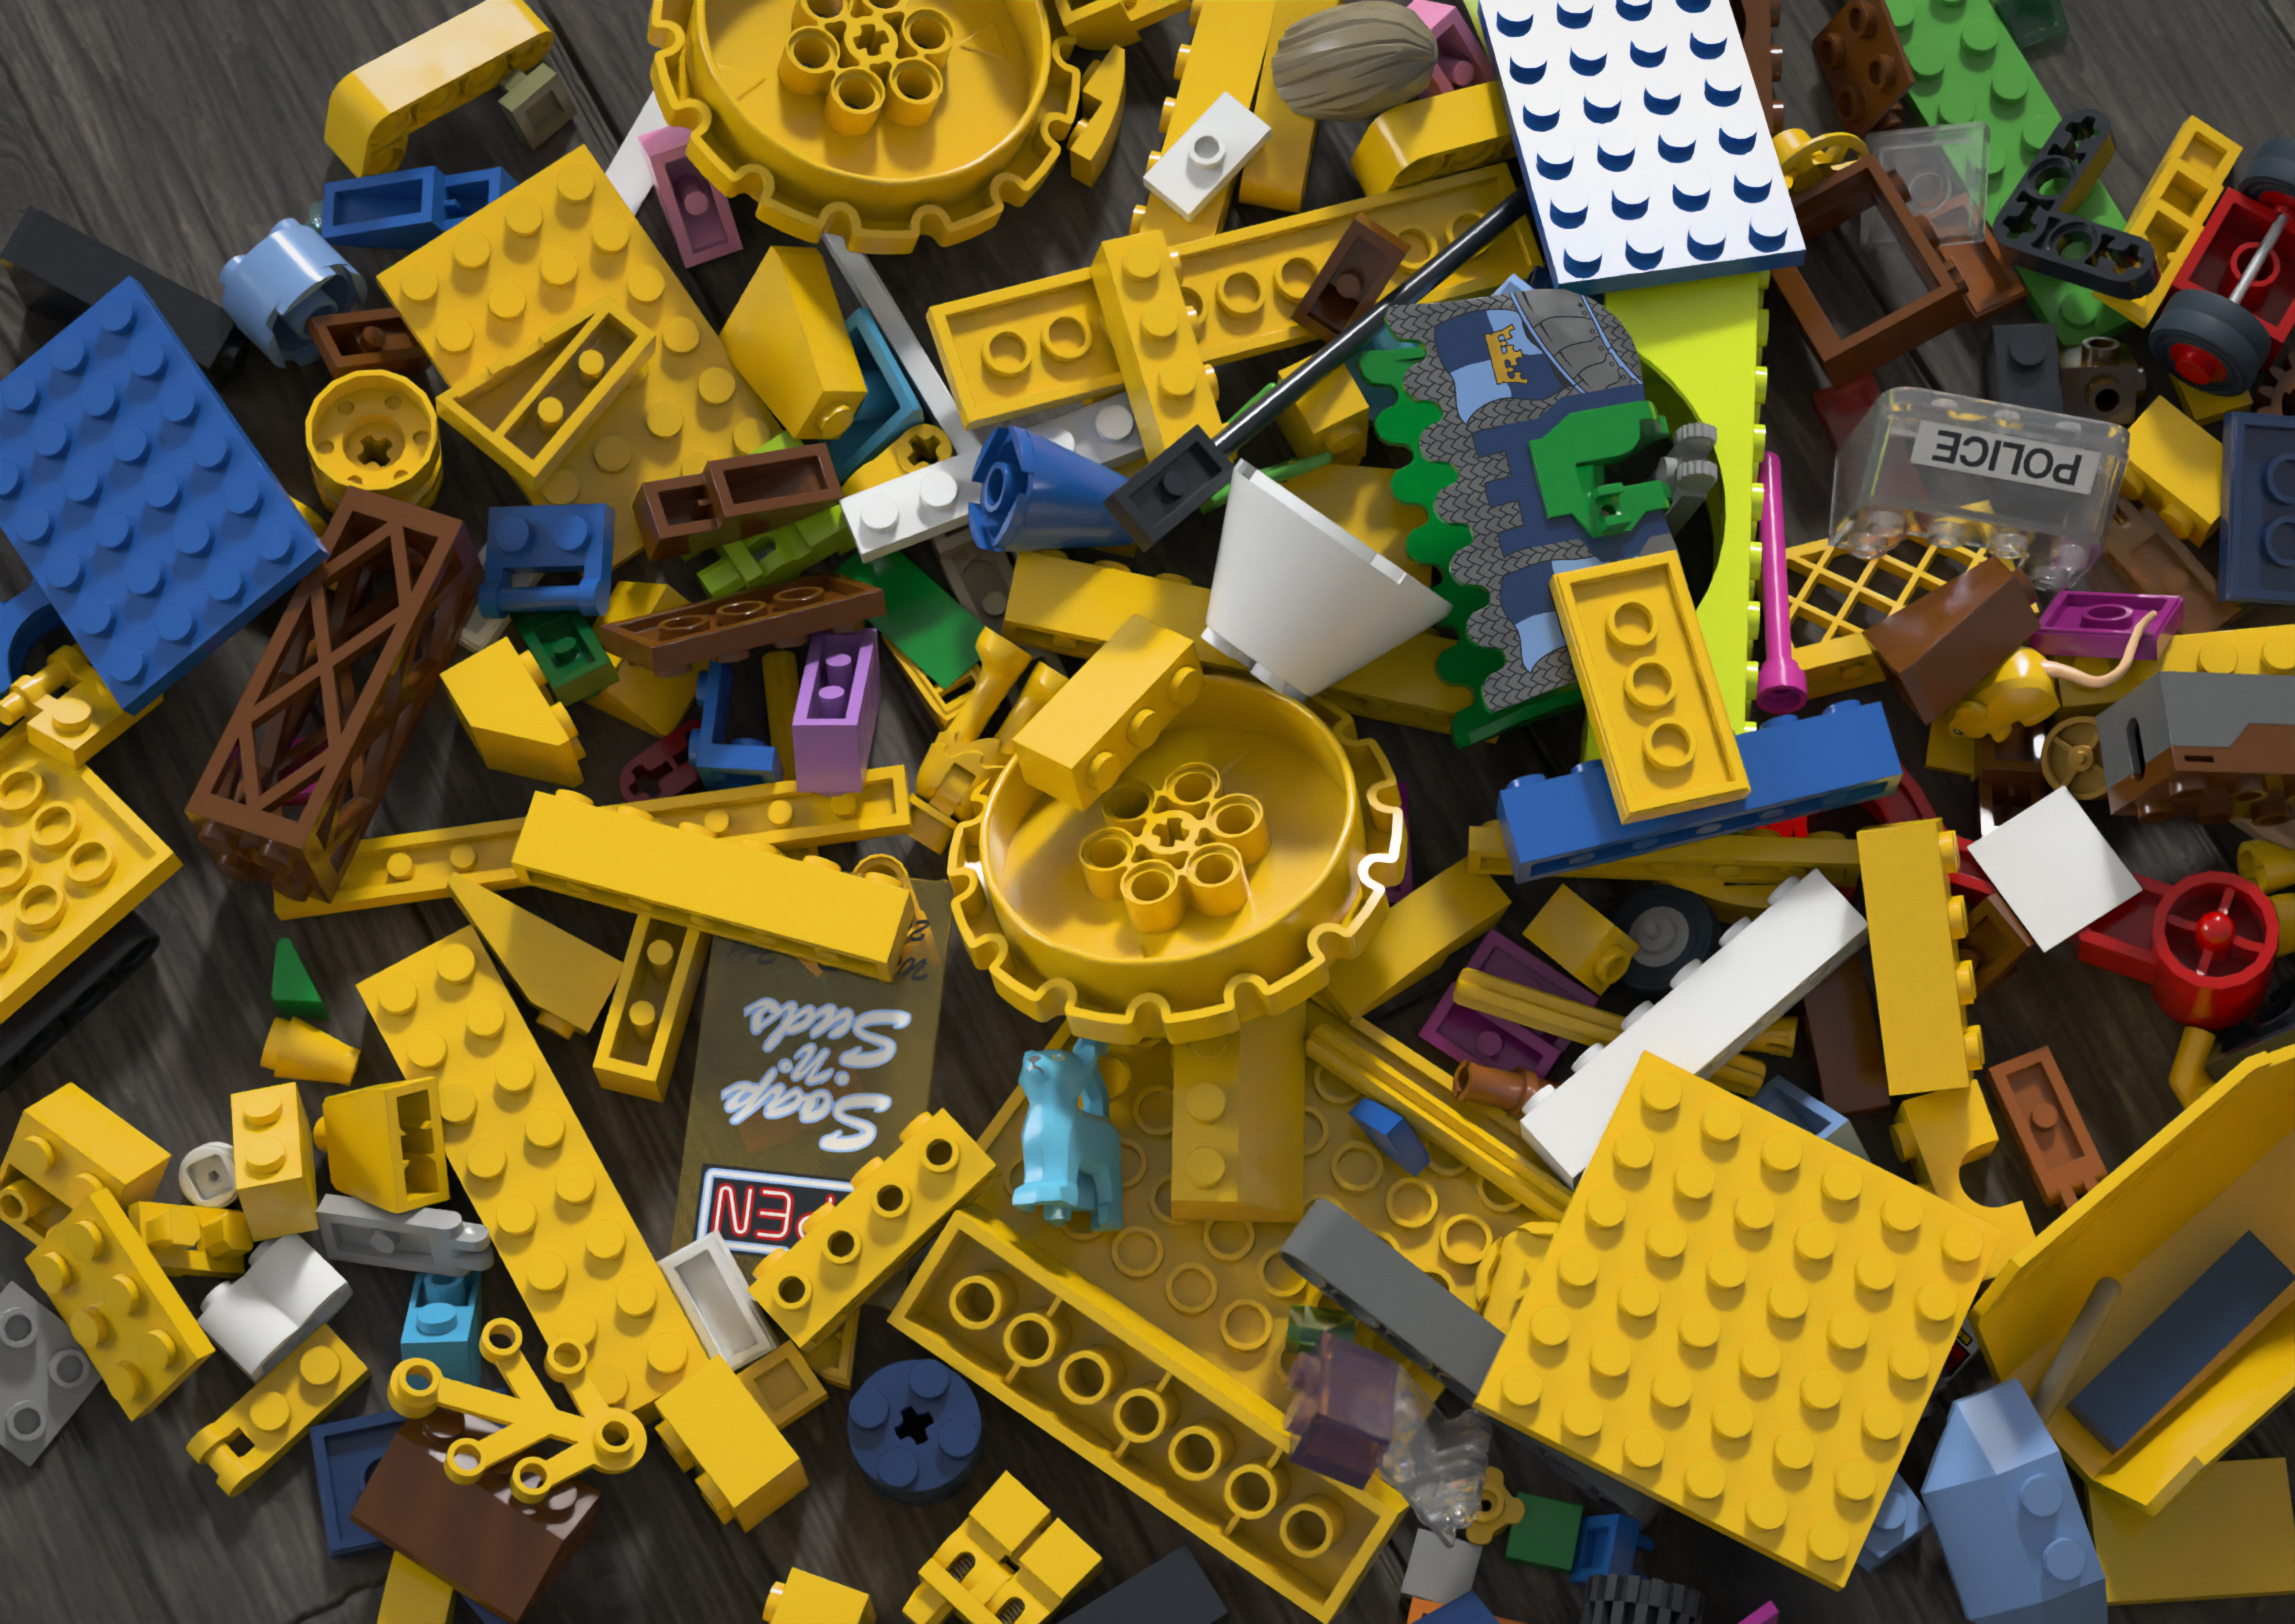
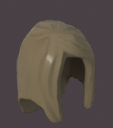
(1354, 61)

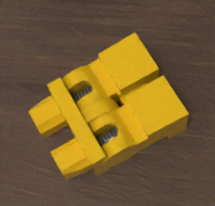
(1003, 1528)

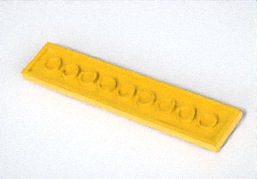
(1051, 344)

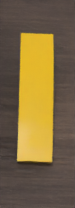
(2176, 207)

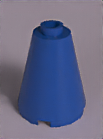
(1041, 496)

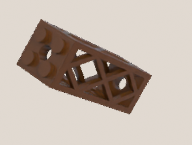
(246, 820)

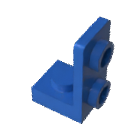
(720, 764)

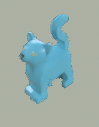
(1070, 1151)

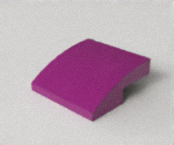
(1494, 1040)

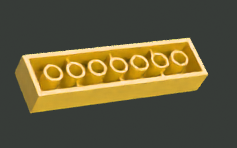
(534, 1173)
(1143, 1410)

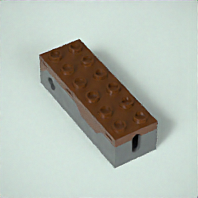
(2202, 748)

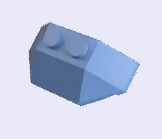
(2011, 1516)

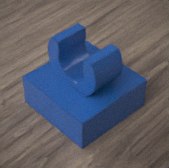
(1607, 1547)

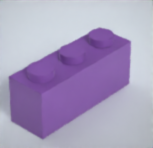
(836, 712)

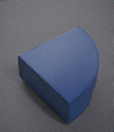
(1391, 1135)

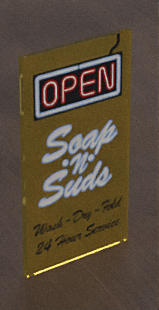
(806, 1083)

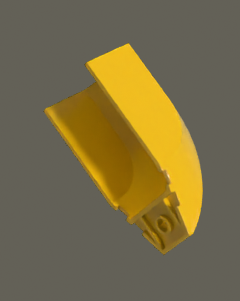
(2156, 1231)

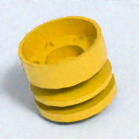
(377, 419)

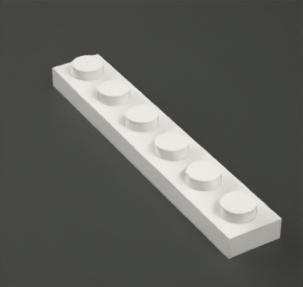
(939, 494)

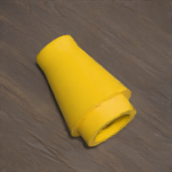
(307, 1053)

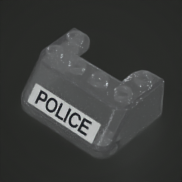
(1979, 478)

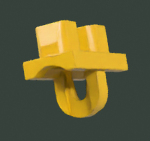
(170, 1229)

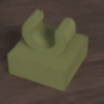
(535, 104)

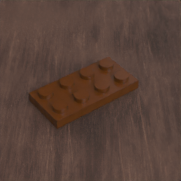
(736, 622)

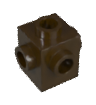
(2101, 380)

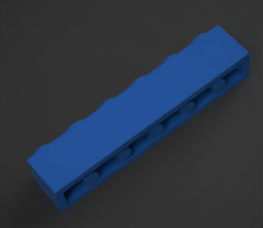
(1791, 771)

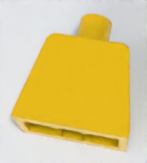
(386, 1144)

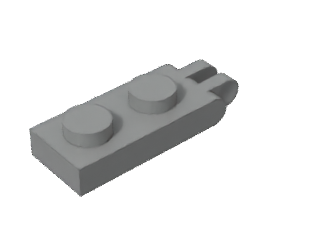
(410, 1240)

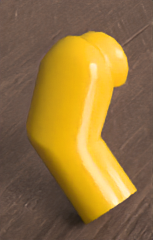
(2189, 1074)

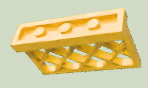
(1847, 660)

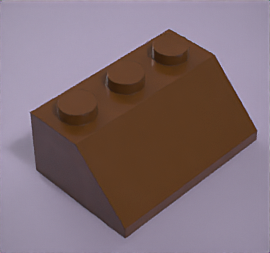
(478, 1532)

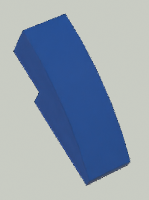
(406, 205)

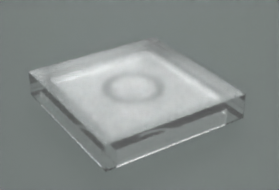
(1944, 175)

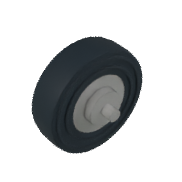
(1672, 931)

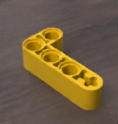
(428, 78)
(1433, 139)
(1280, 169)

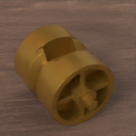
(2074, 759)

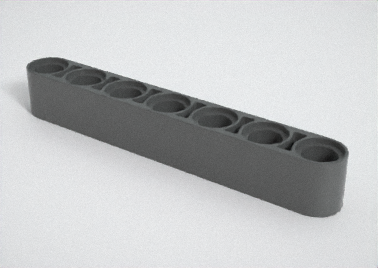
(1428, 1329)

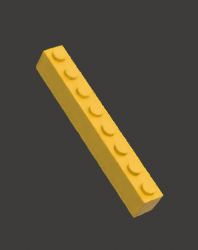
(1081, 605)

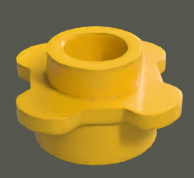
(1503, 1512)

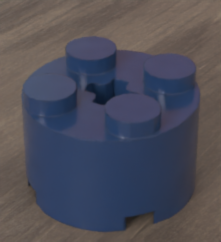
(894, 1463)

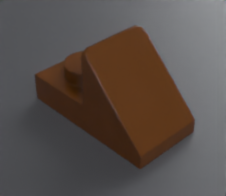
(1351, 278)
(367, 342)
(1994, 944)

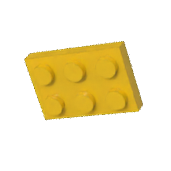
(119, 1304)

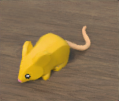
(2025, 691)

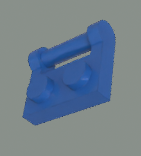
(546, 542)

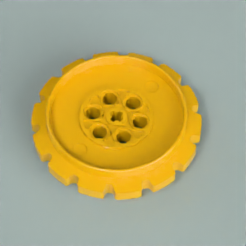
(897, 168)
(1197, 882)

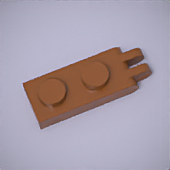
(2046, 1127)

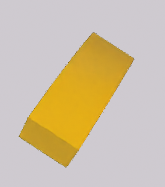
(1416, 939)

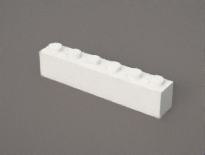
(1705, 1017)

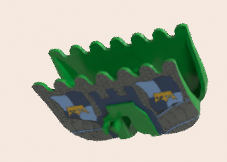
(1509, 444)

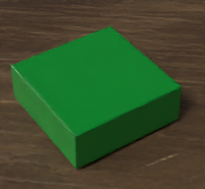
(1545, 1535)

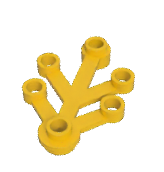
(528, 1417)

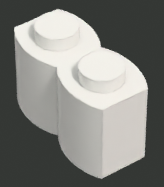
(273, 1305)

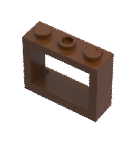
(1833, 203)

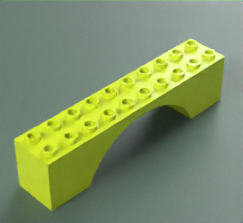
(1704, 365)

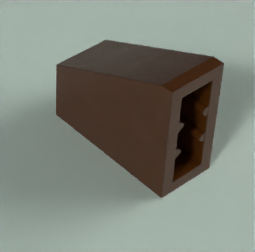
(1954, 636)

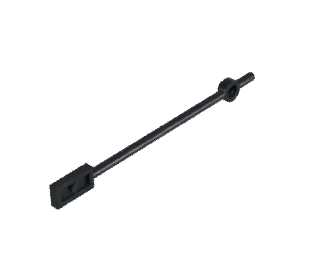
(1199, 466)

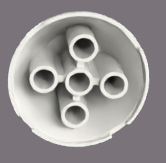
(1303, 593)

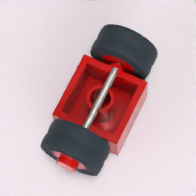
(2237, 285)

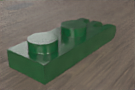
(566, 653)

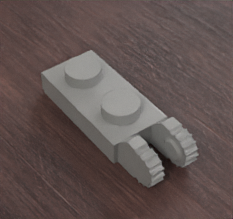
(1687, 472)

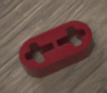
(658, 760)

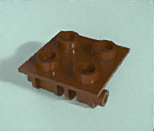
(1864, 67)

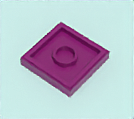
(2103, 623)

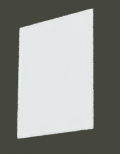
(2054, 868)

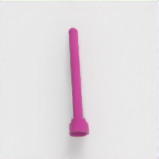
(1780, 680)

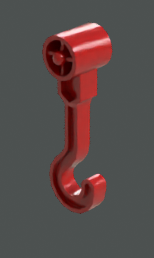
(2195, 943)

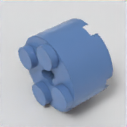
(285, 284)

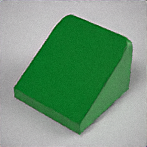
(293, 987)

